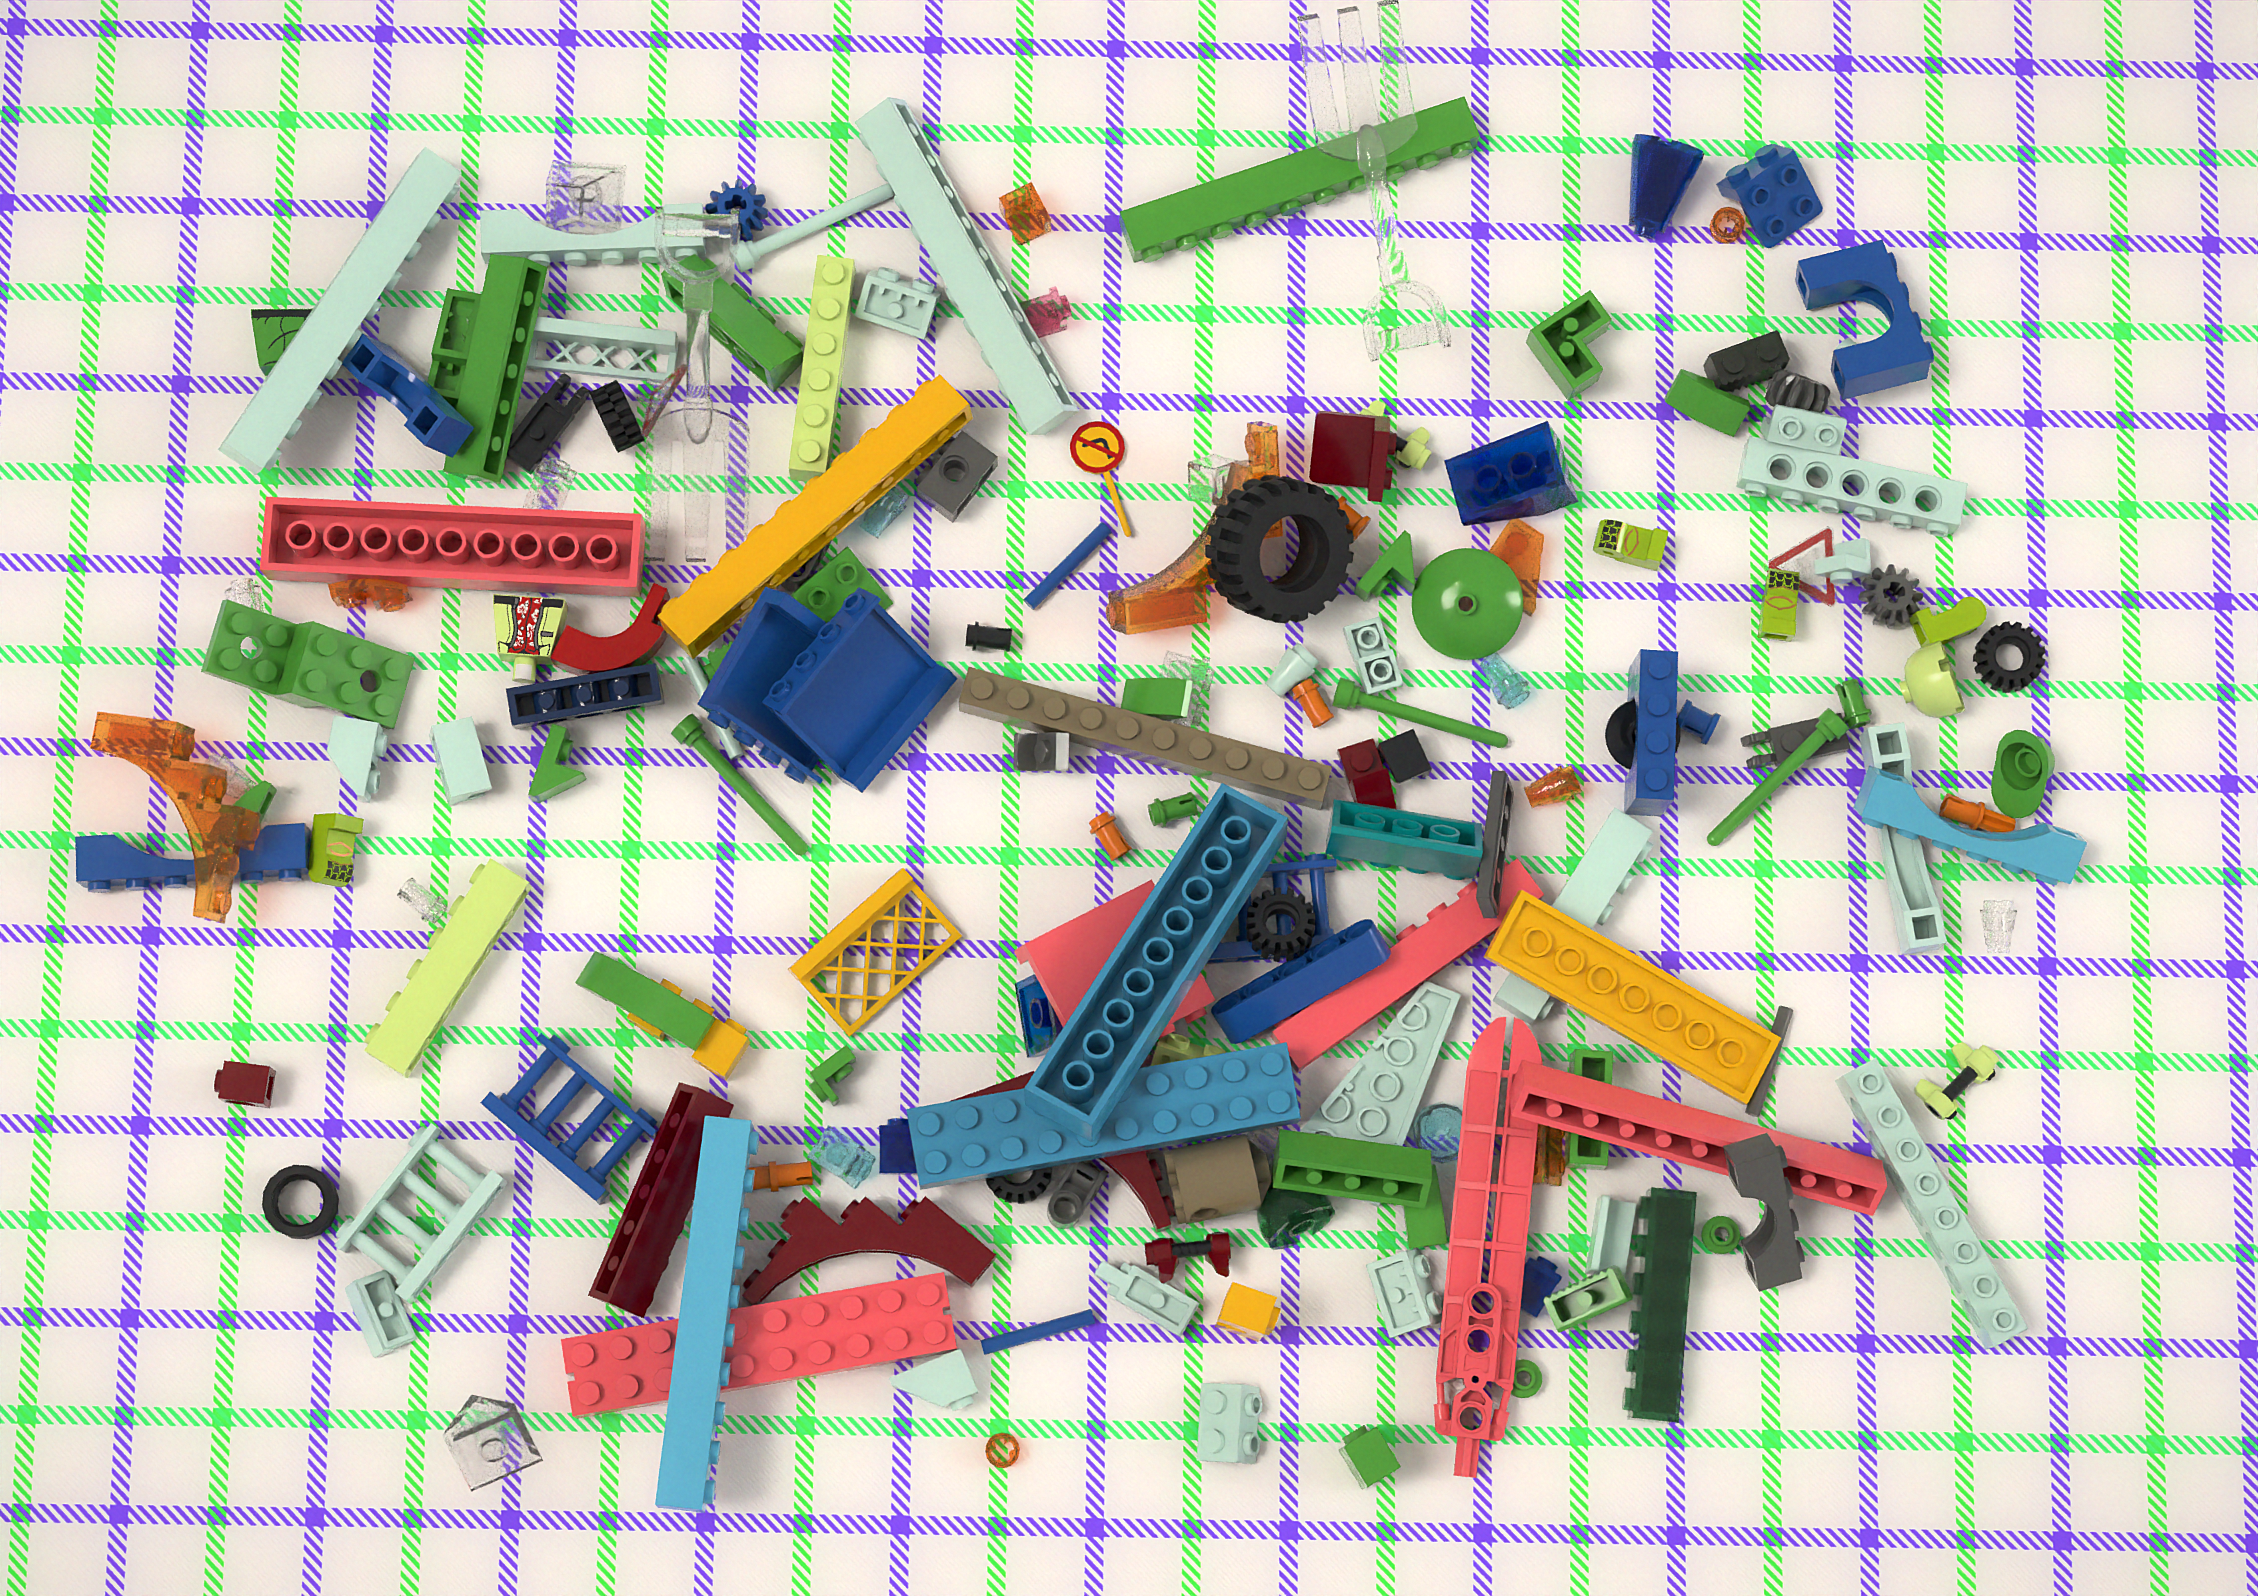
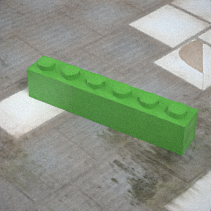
(497, 365)

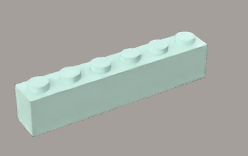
(1585, 899)

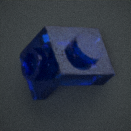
(1538, 1281)

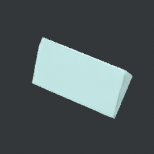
(380, 1313)

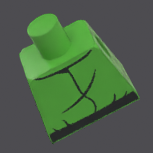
(274, 332)

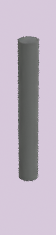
(1779, 1028)

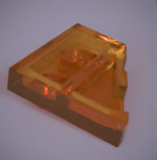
(1521, 550)

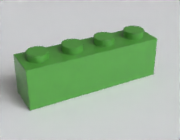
(1352, 1168)

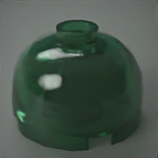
(1290, 1214)

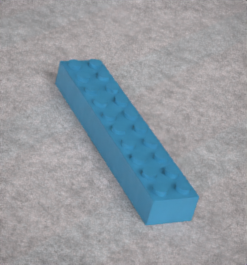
(1156, 962)
(1157, 1110)

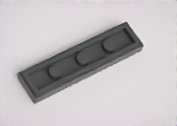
(1495, 844)

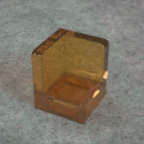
(1025, 214)

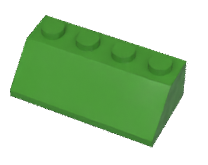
(743, 329)

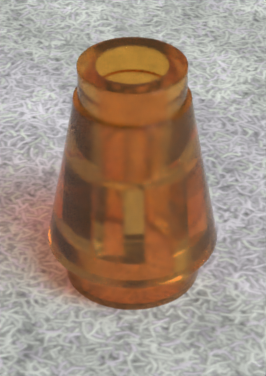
(1554, 787)

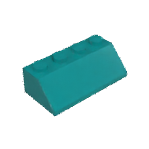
(1404, 840)

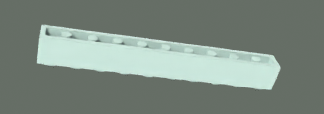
(966, 267)
(340, 311)

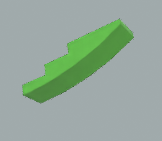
(453, 343)

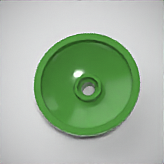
(1495, 607)

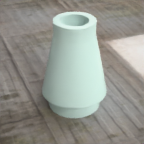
(1292, 669)

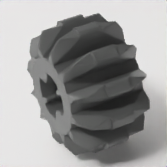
(1797, 392)
(1900, 586)

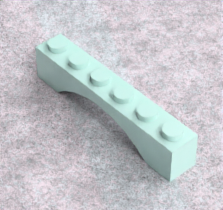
(517, 235)
(1909, 885)

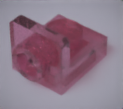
(1047, 313)

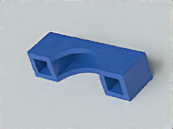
(428, 413)

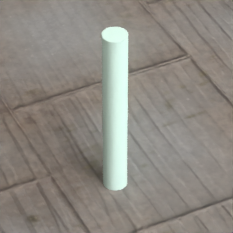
(700, 684)

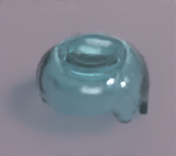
(1438, 1130)

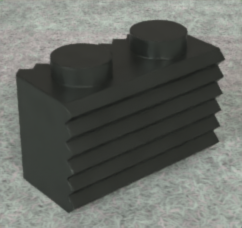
(1747, 362)

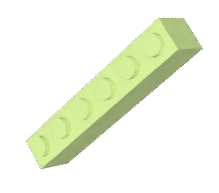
(822, 367)
(447, 968)

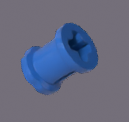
(1697, 721)

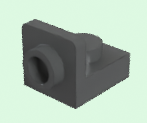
(1041, 752)

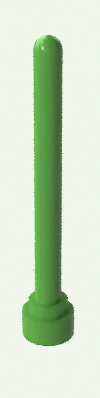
(1350, 695)
(1828, 728)
(690, 732)

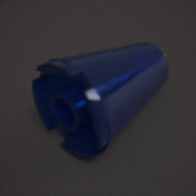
(1659, 182)

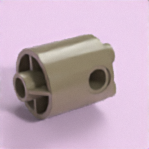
(1217, 1178)

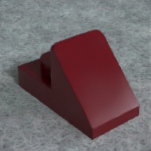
(1365, 775)

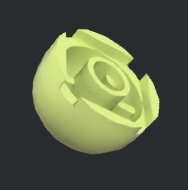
(1931, 682)

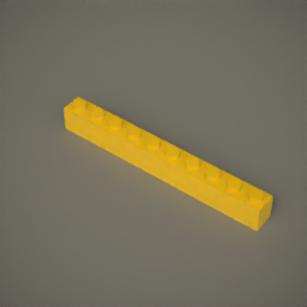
(815, 515)

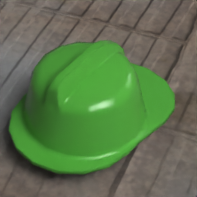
(2021, 773)

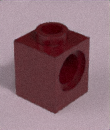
(245, 1084)

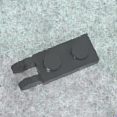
(1787, 739)

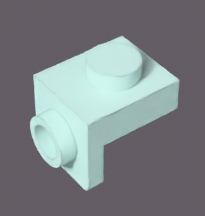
(1849, 562)

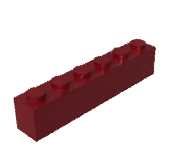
(657, 1204)

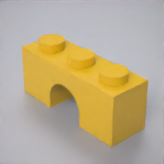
(720, 1047)
(1248, 1312)

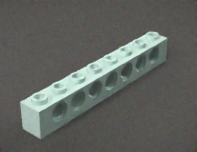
(1931, 1204)

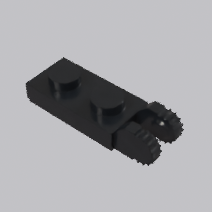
(544, 425)

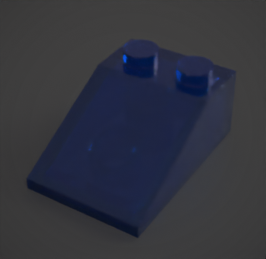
(1512, 477)

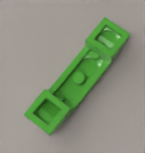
(645, 1000)

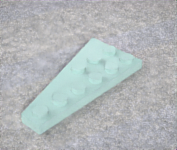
(1388, 1081)

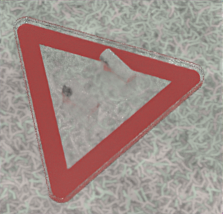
(659, 397)
(1801, 559)

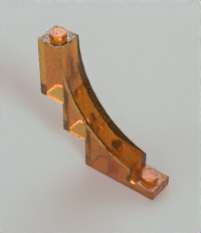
(1179, 592)

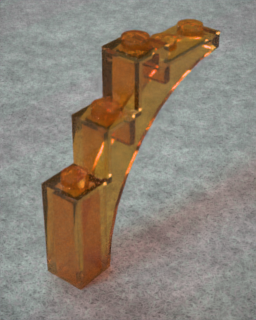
(197, 791)

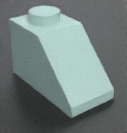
(939, 1381)

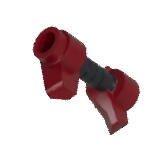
(1166, 1254)

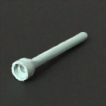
(750, 252)

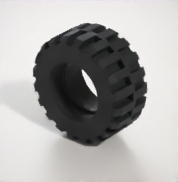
(1320, 557)

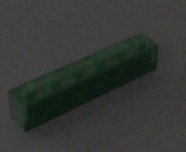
(1661, 1305)

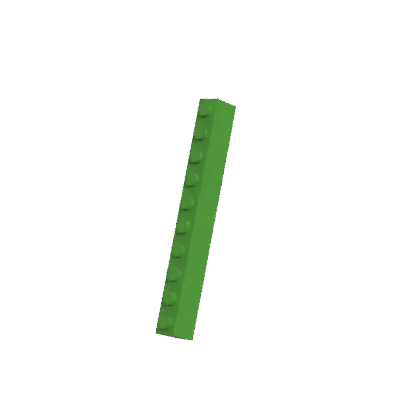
(1285, 186)

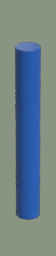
(1067, 566)
(1037, 1331)

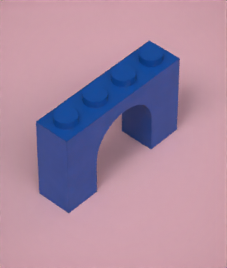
(1868, 276)
(1652, 774)

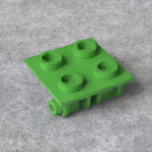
(834, 583)

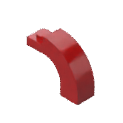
(634, 647)

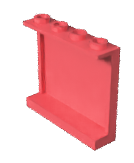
(1076, 951)

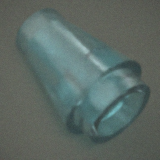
(884, 512)
(1504, 681)

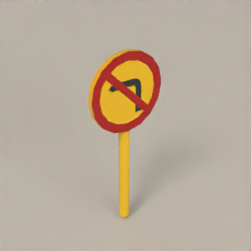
(1098, 450)

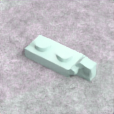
(1148, 1296)

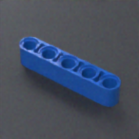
(1301, 981)

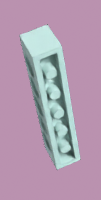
(1943, 494)

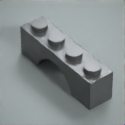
(1771, 1249)

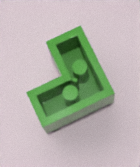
(1562, 343)

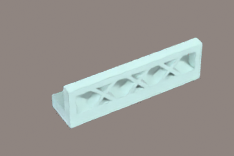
(603, 336)

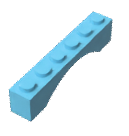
(2039, 848)

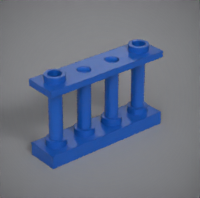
(1316, 866)
(565, 1154)

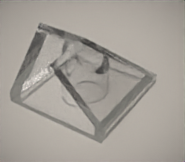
(585, 197)
(490, 1441)

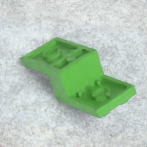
(307, 664)

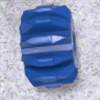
(751, 205)

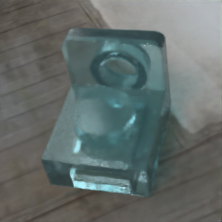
(842, 1157)

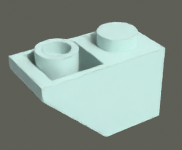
(355, 751)

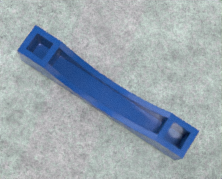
(109, 861)

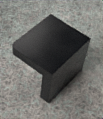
(1404, 757)

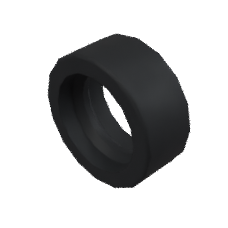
(284, 1177)

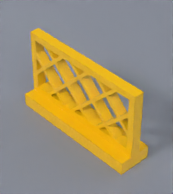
(855, 925)

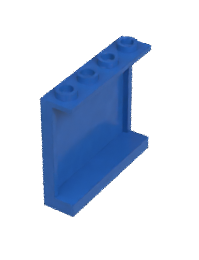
(757, 659)
(858, 690)

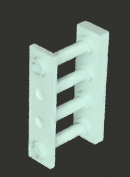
(434, 1248)

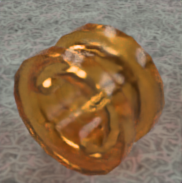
(1729, 213)
(1013, 1454)

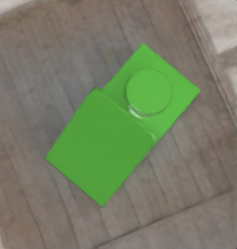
(1396, 563)
(550, 775)

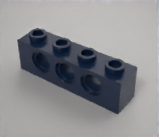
(585, 696)

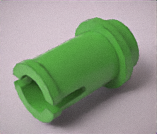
(1853, 704)
(1172, 809)

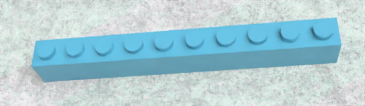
(705, 1315)

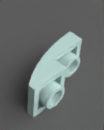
(1372, 656)

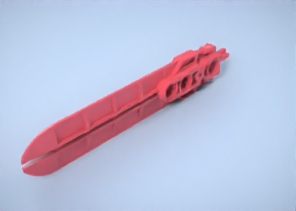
(1468, 1244)

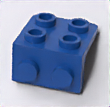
(1772, 193)

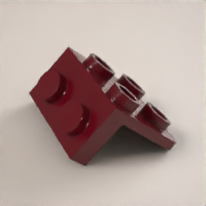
(1352, 451)

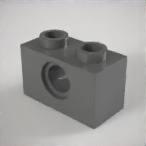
(952, 497)

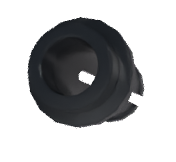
(988, 637)

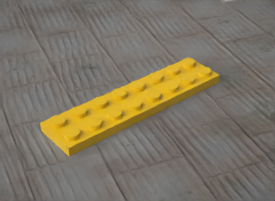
(1632, 997)

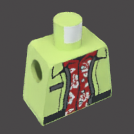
(528, 631)

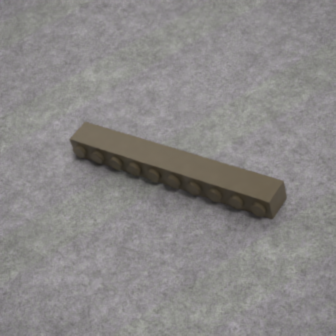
(1145, 738)

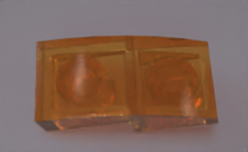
(383, 593)

